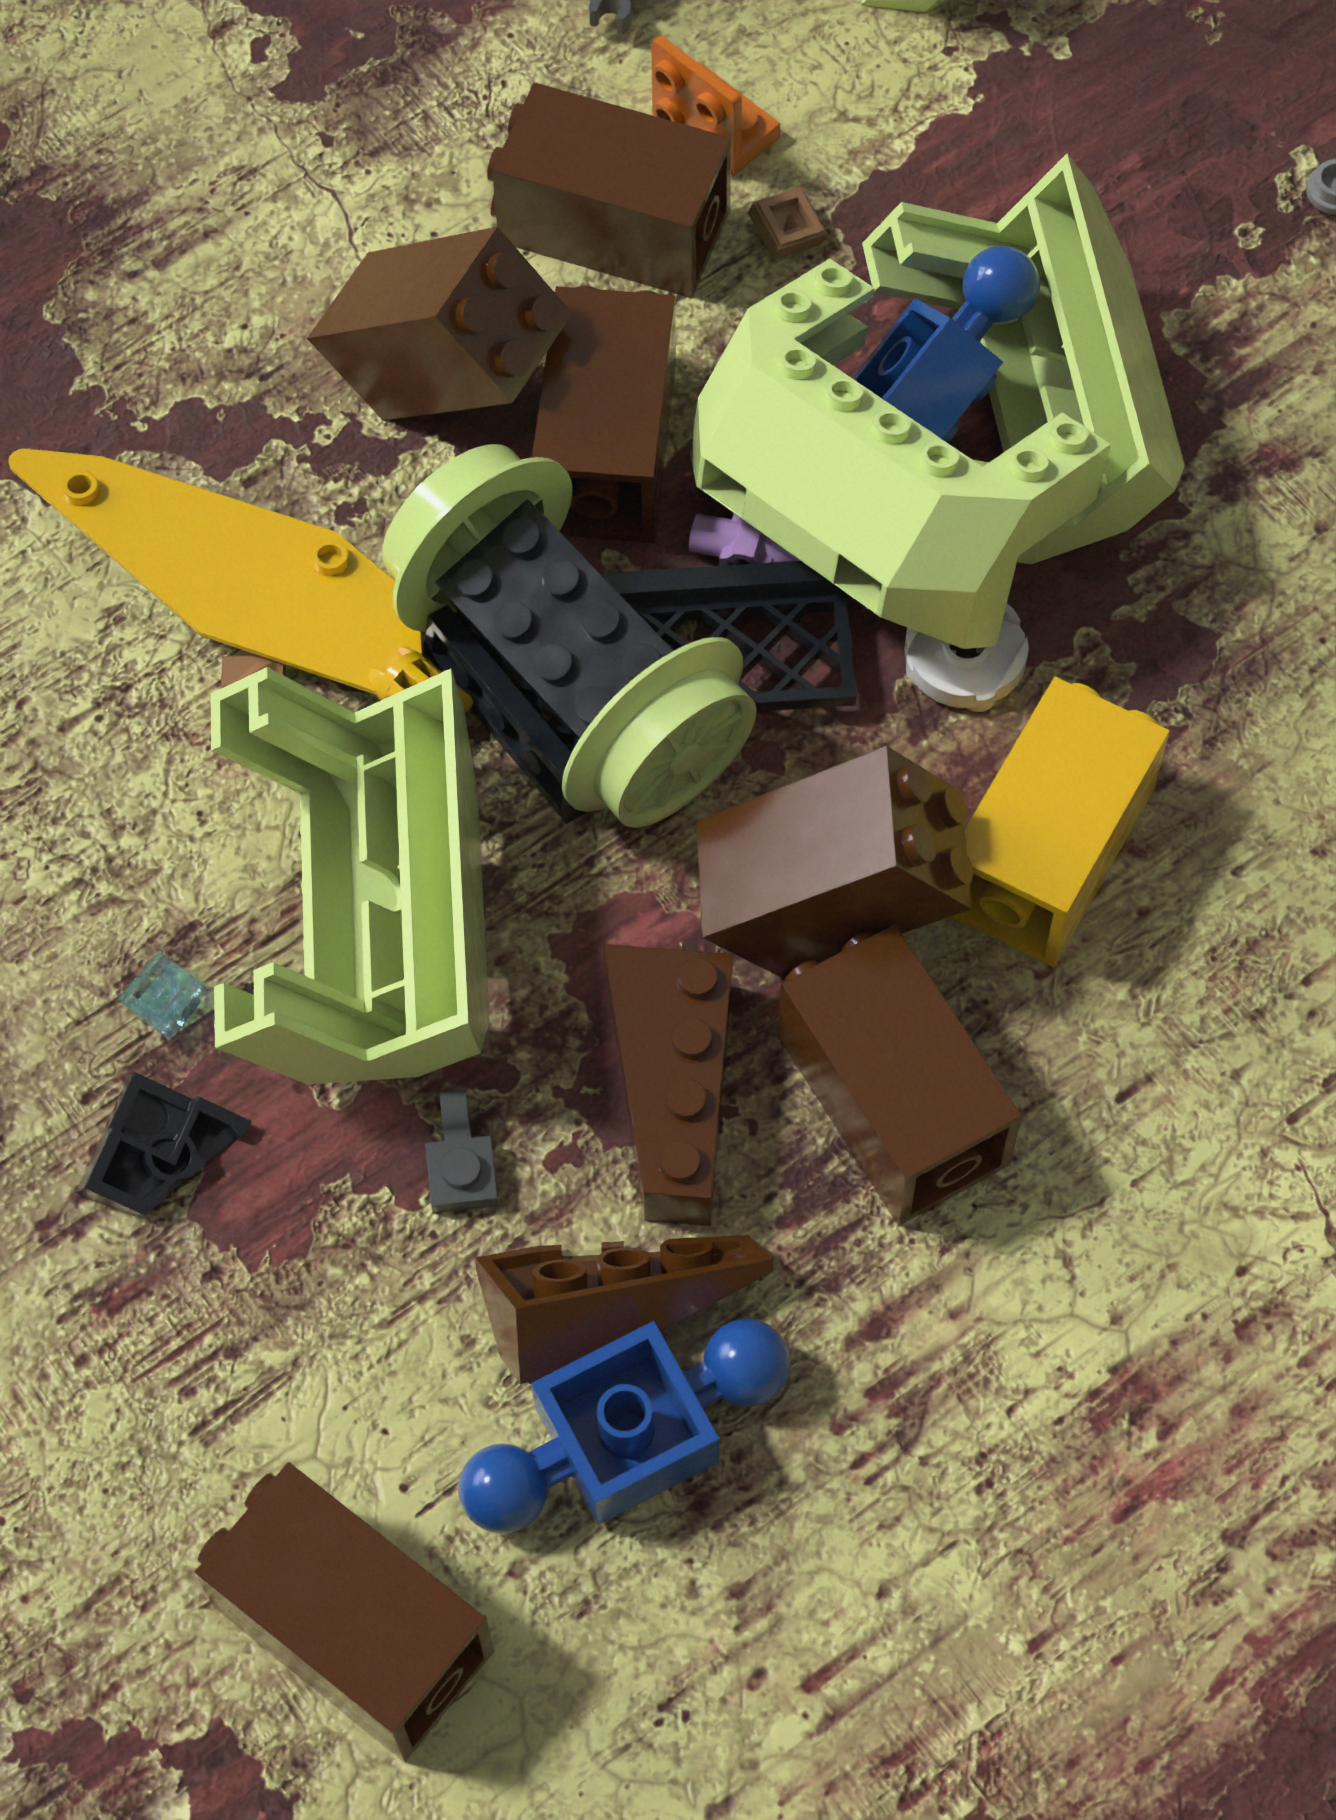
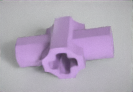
(734, 541)

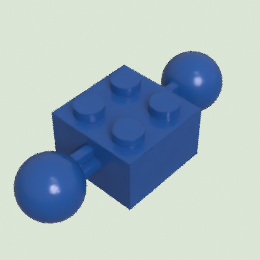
(936, 363)
(624, 1424)

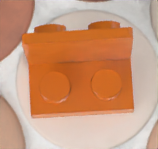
(701, 99)

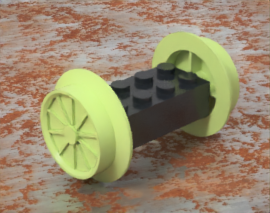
(645, 716)

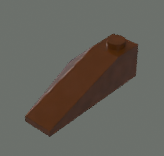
(562, 1308)

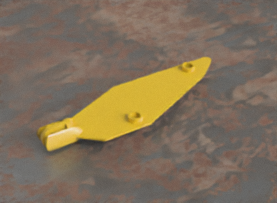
(239, 570)

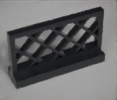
(752, 591)
(503, 706)

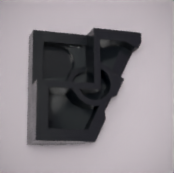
(155, 1145)

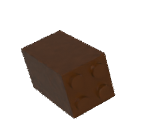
(611, 188)
(440, 325)
(610, 409)
(833, 859)
(896, 1073)
(344, 1609)

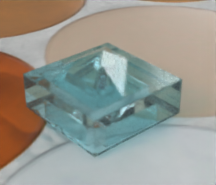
(164, 995)

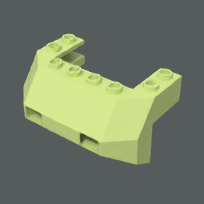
(1072, 353)
(866, 486)
(385, 883)

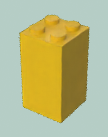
(1058, 817)

